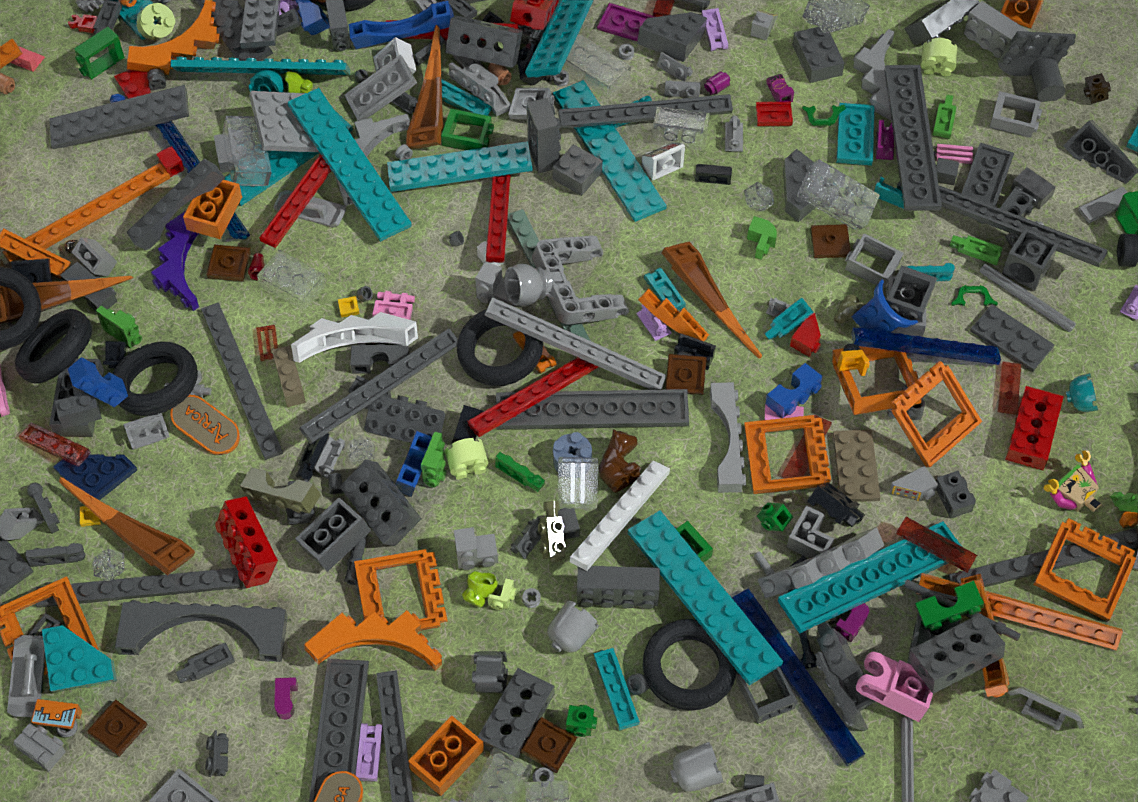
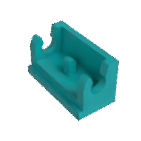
(889, 193)

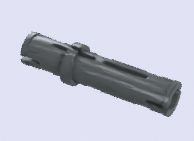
(356, 555)

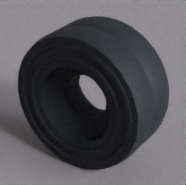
(1127, 250)

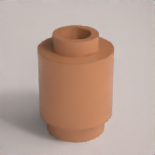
(501, 72)
(7, 84)

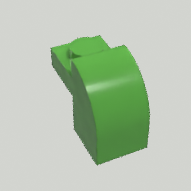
(764, 234)

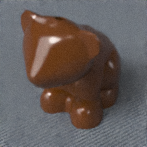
(613, 468)

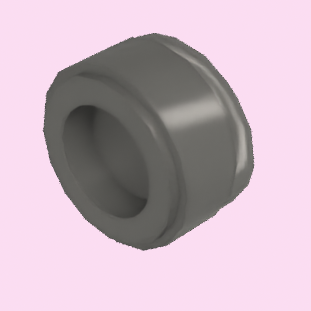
(637, 684)

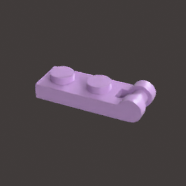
(715, 29)
(369, 752)

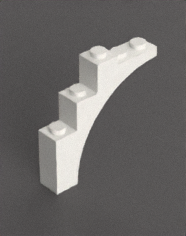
(353, 330)

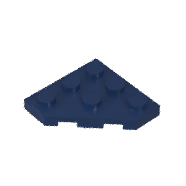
(97, 473)

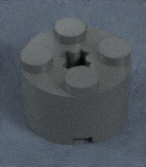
(490, 671)

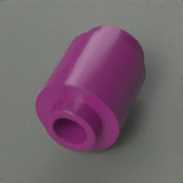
(717, 83)

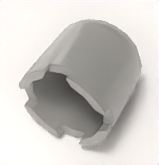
(571, 628)
(696, 768)

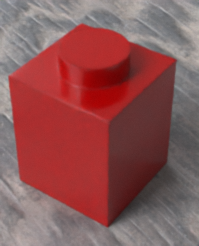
(170, 161)

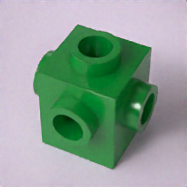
(774, 516)
(581, 720)

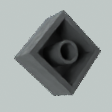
(577, 169)

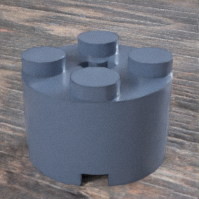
(571, 446)

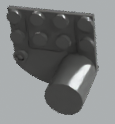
(1038, 56)

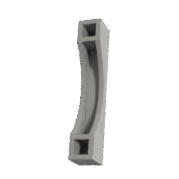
(723, 404)

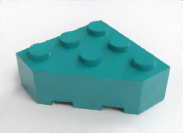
(74, 662)

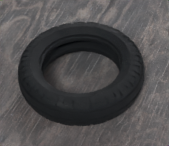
(32, 308)
(39, 370)
(494, 375)
(170, 395)
(668, 692)

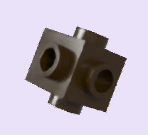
(1096, 88)

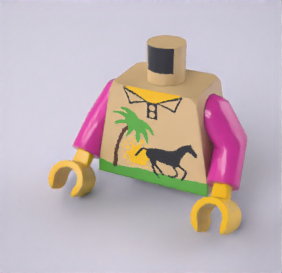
(1077, 487)

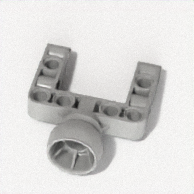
(527, 285)

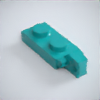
(789, 319)

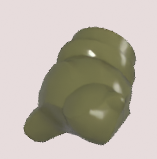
(848, 308)

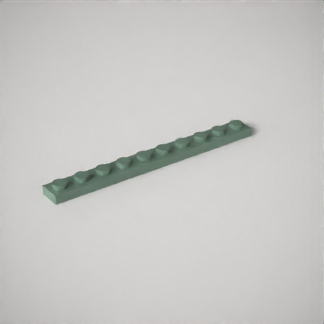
(528, 240)

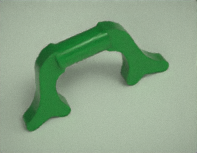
(823, 122)
(974, 289)

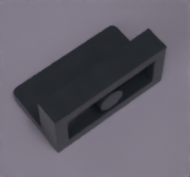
(713, 174)

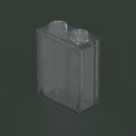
(577, 483)

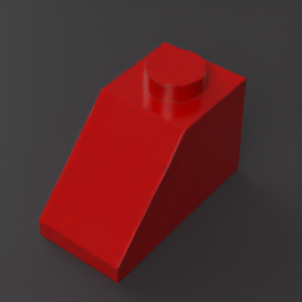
(807, 337)

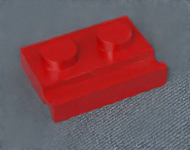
(774, 113)

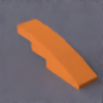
(680, 320)

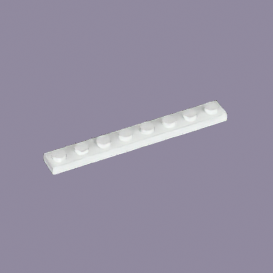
(619, 515)

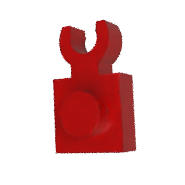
(83, 24)

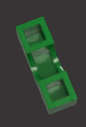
(967, 602)

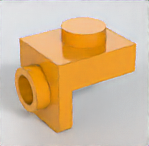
(853, 360)

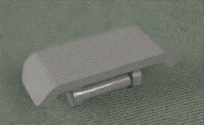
(317, 210)
(26, 675)
(1056, 723)

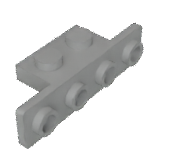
(476, 80)

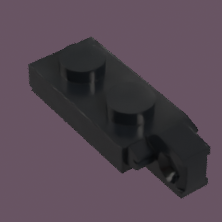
(310, 458)

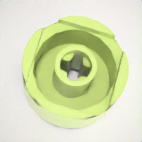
(146, 18)
(939, 57)
(466, 457)

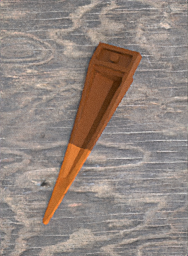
(428, 115)
(691, 268)
(53, 294)
(151, 544)

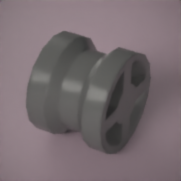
(156, 79)

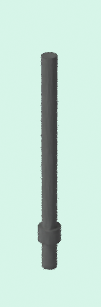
(999, 627)

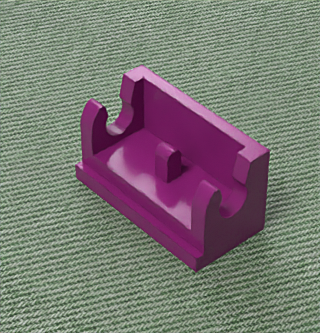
(884, 142)

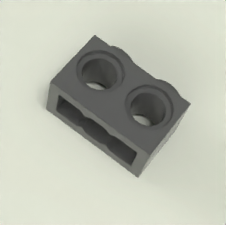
(1018, 203)

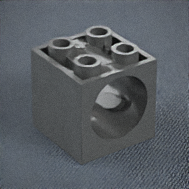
(1030, 258)

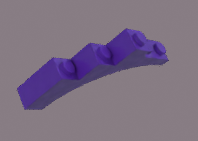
(173, 257)

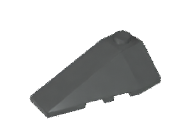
(1099, 149)

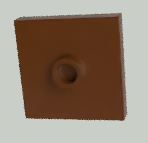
(830, 241)
(228, 263)
(686, 373)
(117, 728)
(548, 745)

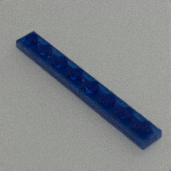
(926, 346)

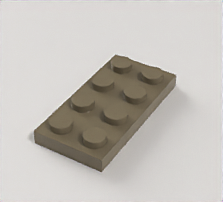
(856, 465)

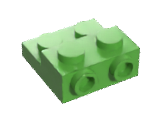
(120, 326)
(434, 462)

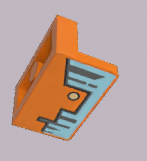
(56, 714)

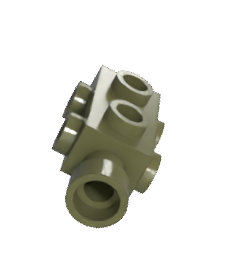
(550, 535)

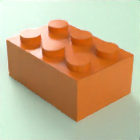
(213, 210)
(446, 755)

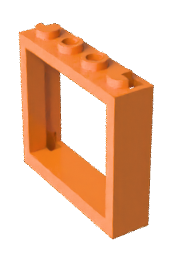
(880, 401)

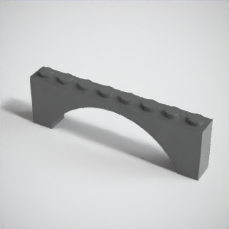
(144, 621)

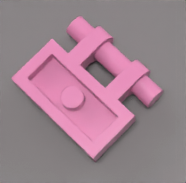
(394, 308)

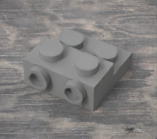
(524, 95)
(997, 789)

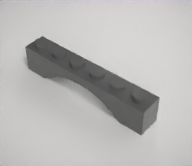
(198, 181)

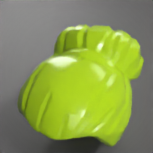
(297, 84)
(479, 587)

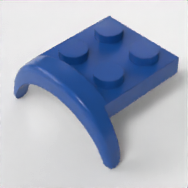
(879, 315)

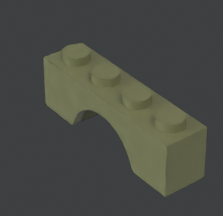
(299, 496)

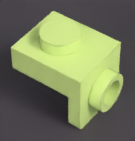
(508, 593)

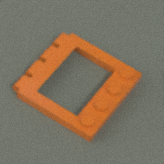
(953, 432)
(759, 459)
(428, 579)
(1067, 589)
(68, 607)

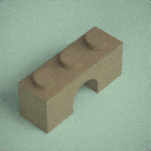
(288, 376)

